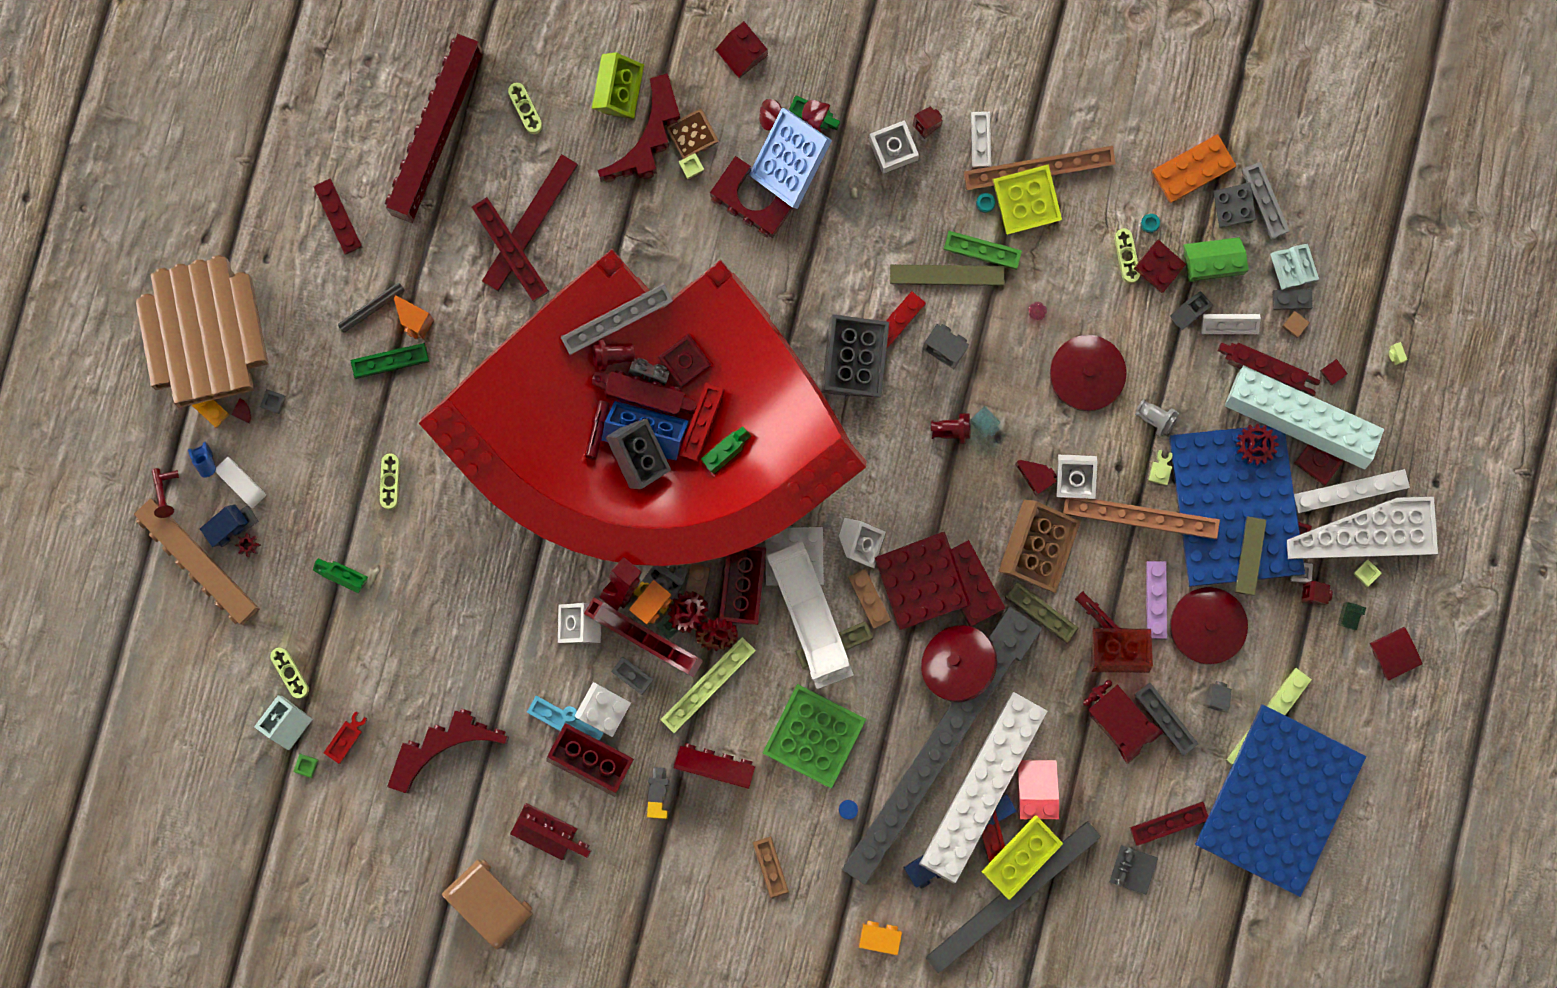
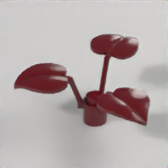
(813, 113)

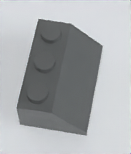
(638, 454)

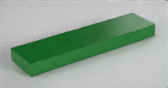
(389, 360)

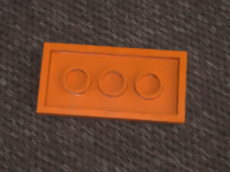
(1194, 168)

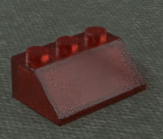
(1121, 650)

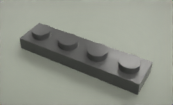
(1166, 719)

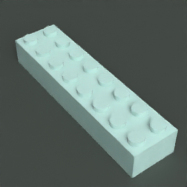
(1304, 417)

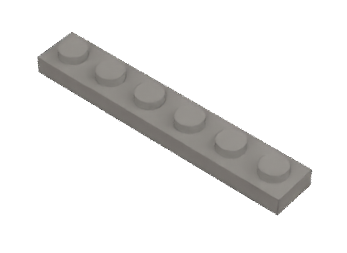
(616, 319)

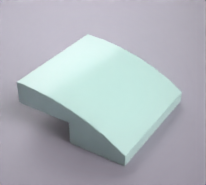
(1294, 266)

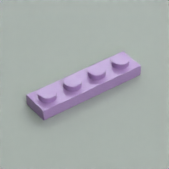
(1156, 599)

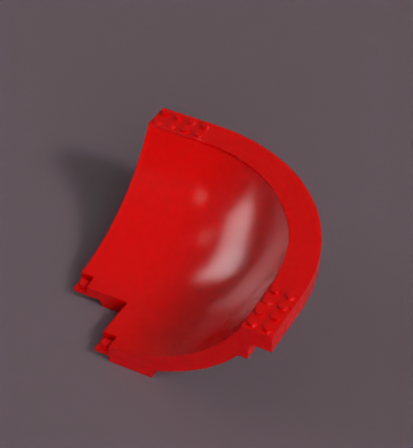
(529, 410)

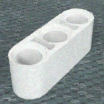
(240, 482)

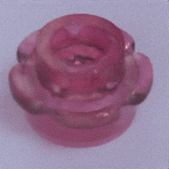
(1042, 311)

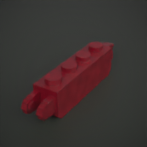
(1283, 372)
(643, 394)

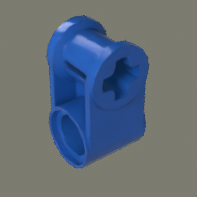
(203, 460)

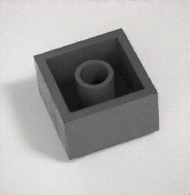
(945, 345)

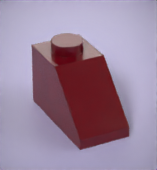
(927, 121)
(1037, 475)
(1316, 593)

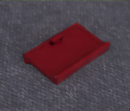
(538, 840)

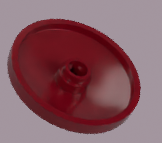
(1088, 373)
(1209, 625)
(959, 663)

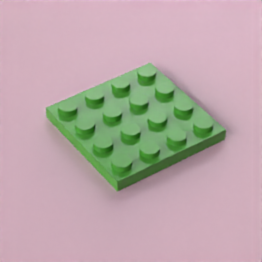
(814, 736)

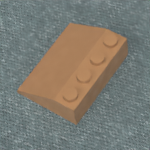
(1039, 545)

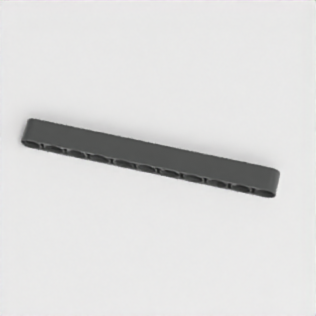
(1002, 907)

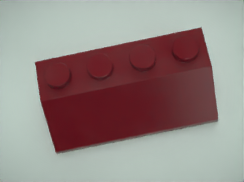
(743, 586)
(589, 759)
(714, 767)

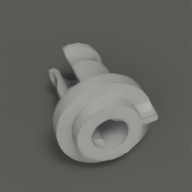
(1157, 417)

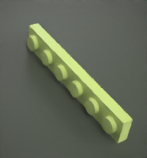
(707, 685)
(1282, 701)

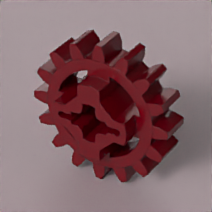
(1262, 449)
(696, 608)
(717, 634)

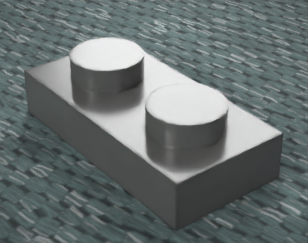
(1292, 299)
(632, 675)

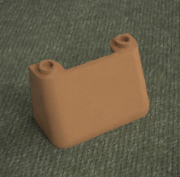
(487, 904)

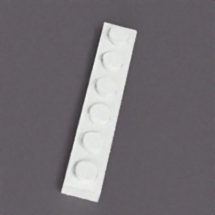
(1351, 491)

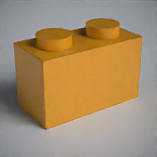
(880, 938)

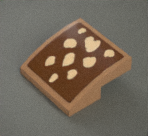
(692, 134)

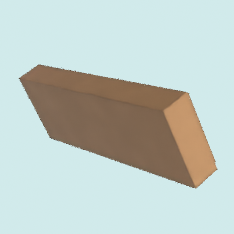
(770, 867)

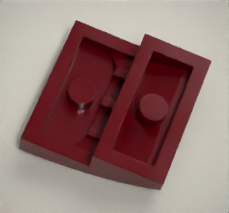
(1396, 653)

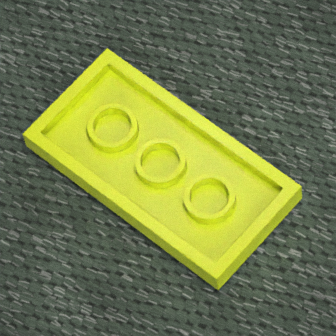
(1022, 857)

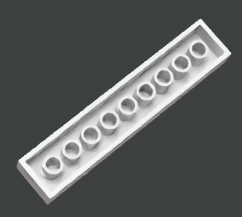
(983, 787)

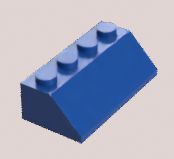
(667, 429)

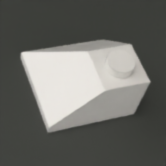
(861, 541)

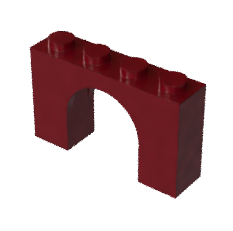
(726, 191)

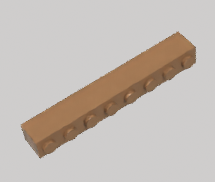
(198, 563)

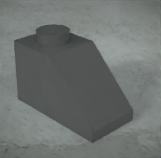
(1191, 310)
(1218, 697)

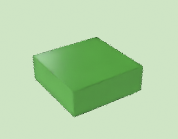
(305, 765)

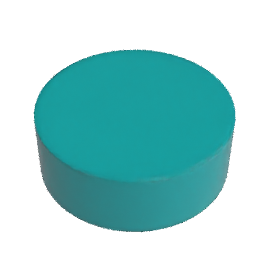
(985, 203)
(1150, 223)

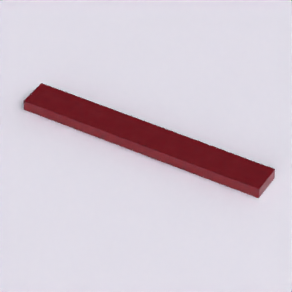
(532, 218)

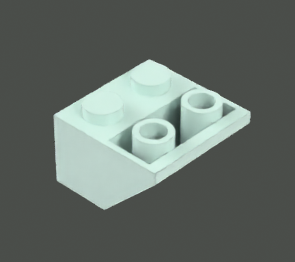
(283, 722)

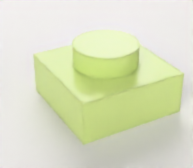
(691, 166)
(1397, 353)
(1367, 573)

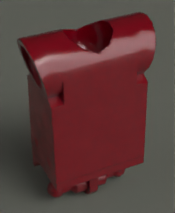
(1121, 720)

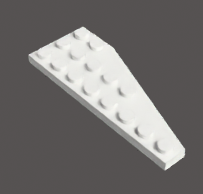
(1388, 529)

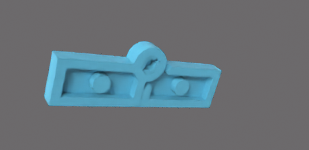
(557, 717)

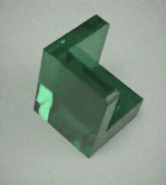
(1351, 615)

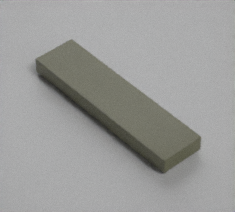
(1250, 556)
(1042, 612)
(850, 638)

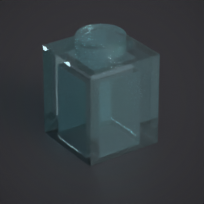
(985, 422)

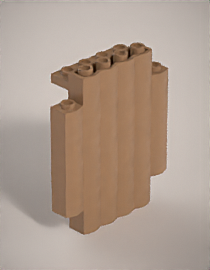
(201, 331)

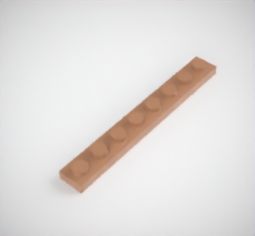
(1058, 165)
(1142, 517)

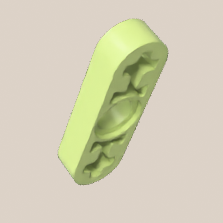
(514, 98)
(1119, 243)
(384, 495)
(277, 663)

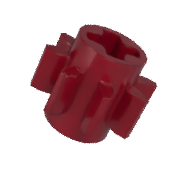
(251, 549)

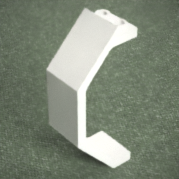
(810, 615)

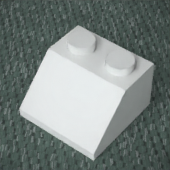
(1076, 476)
(576, 626)

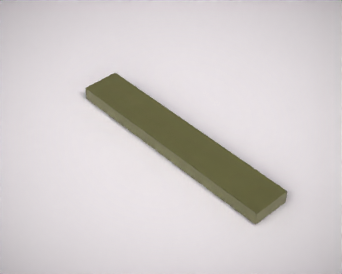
(947, 275)

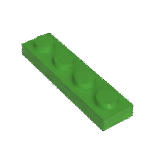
(982, 250)

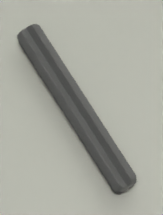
(371, 307)

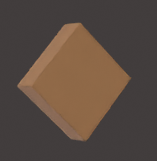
(1295, 324)

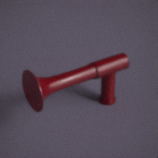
(163, 509)

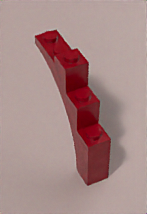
(654, 138)
(643, 637)
(413, 758)

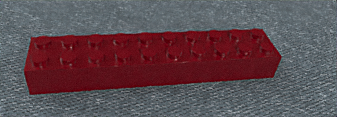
(434, 128)

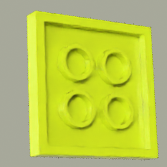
(1027, 199)

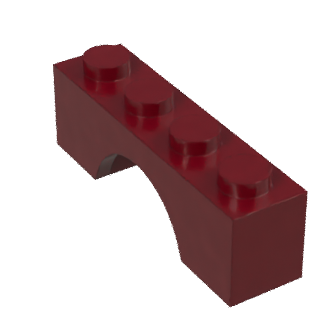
(623, 583)

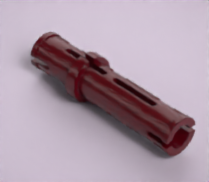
(597, 430)
(1082, 598)

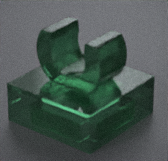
(666, 627)

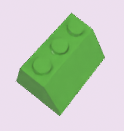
(1215, 259)

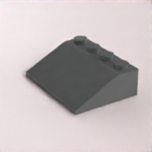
(855, 356)

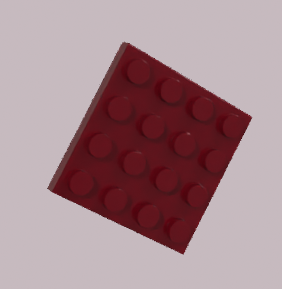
(922, 580)

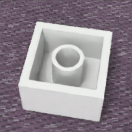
(893, 147)
(602, 709)

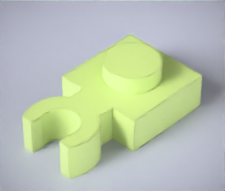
(1160, 471)

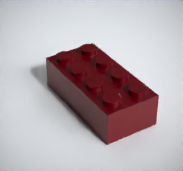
(978, 586)

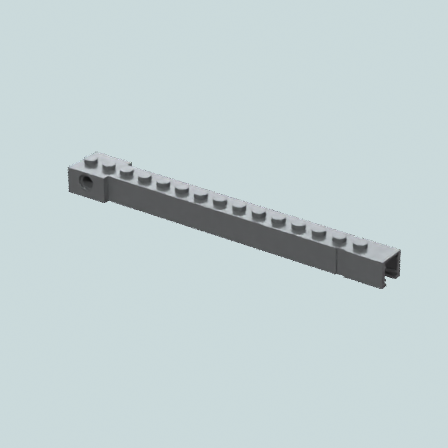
(1011, 641)

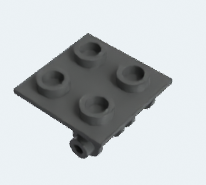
(1235, 205)
(657, 372)
(1133, 869)

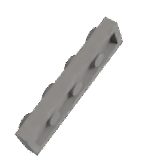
(1265, 200)

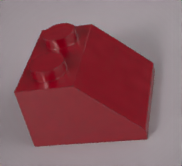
(742, 50)

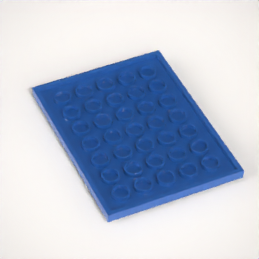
(1221, 486)
(1280, 800)

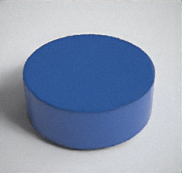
(848, 809)

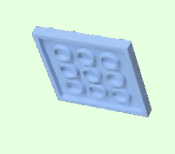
(790, 158)

